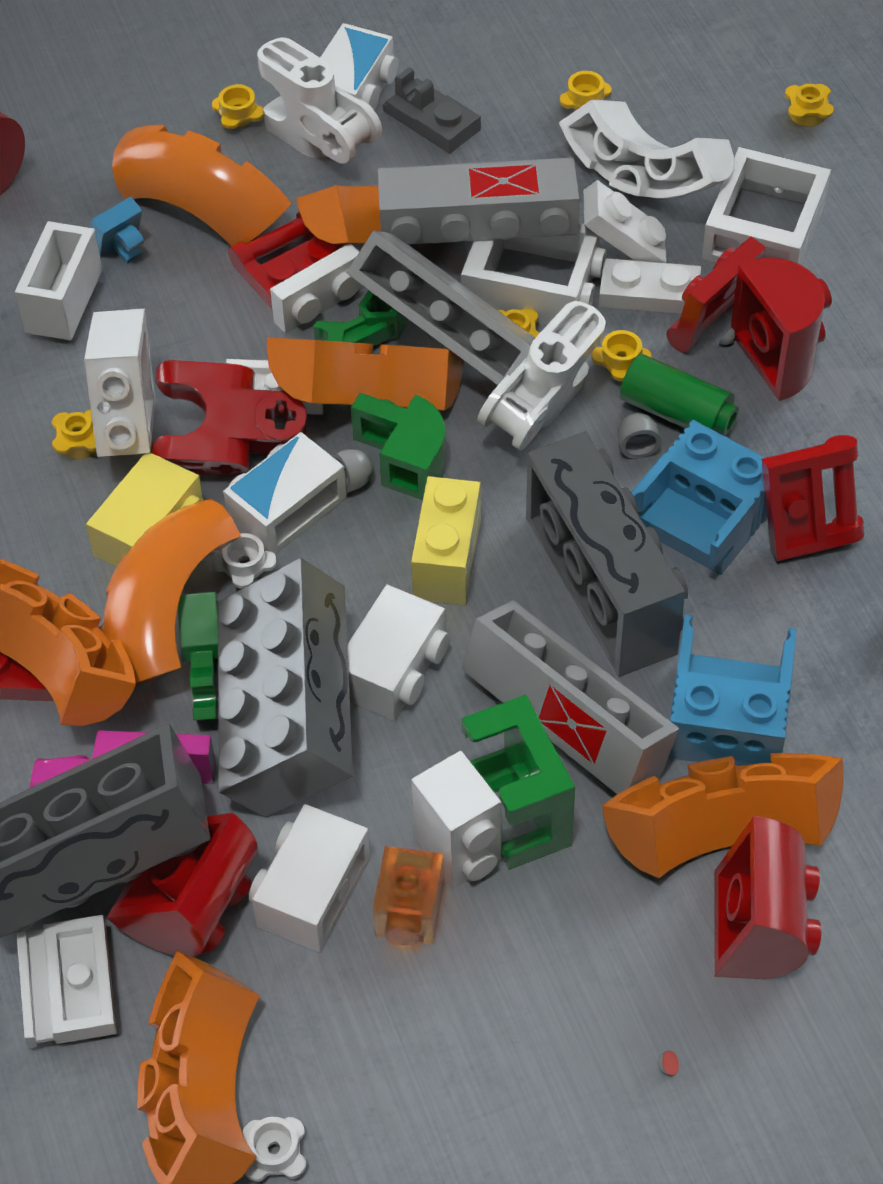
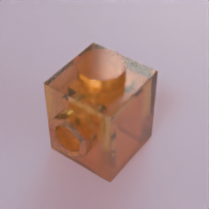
(408, 896)

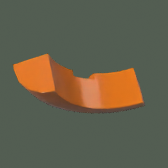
(199, 179)
(342, 213)
(341, 370)
(151, 580)
(63, 648)
(712, 805)
(193, 1076)

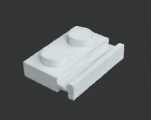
(66, 982)

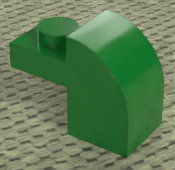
(408, 439)

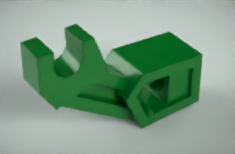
(374, 325)
(200, 645)

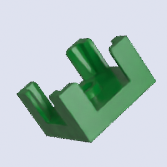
(527, 778)

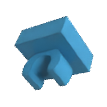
(119, 230)

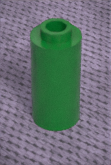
(677, 395)

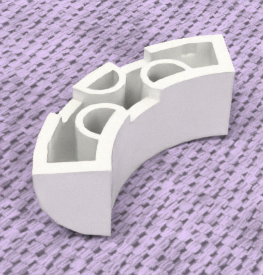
(623, 153)

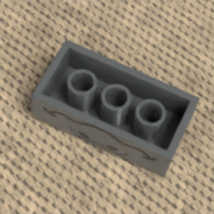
(605, 553)
(283, 689)
(98, 827)

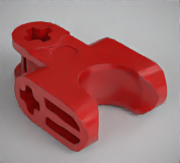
(236, 419)

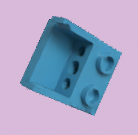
(704, 497)
(730, 705)

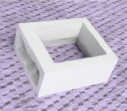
(775, 178)
(516, 292)
(122, 379)

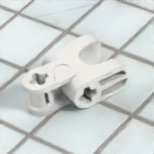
(313, 110)
(547, 376)

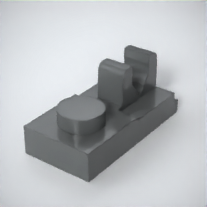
(431, 112)

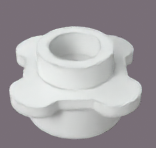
(245, 548)
(278, 1131)

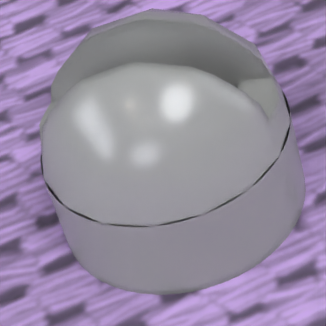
(638, 436)
(357, 468)

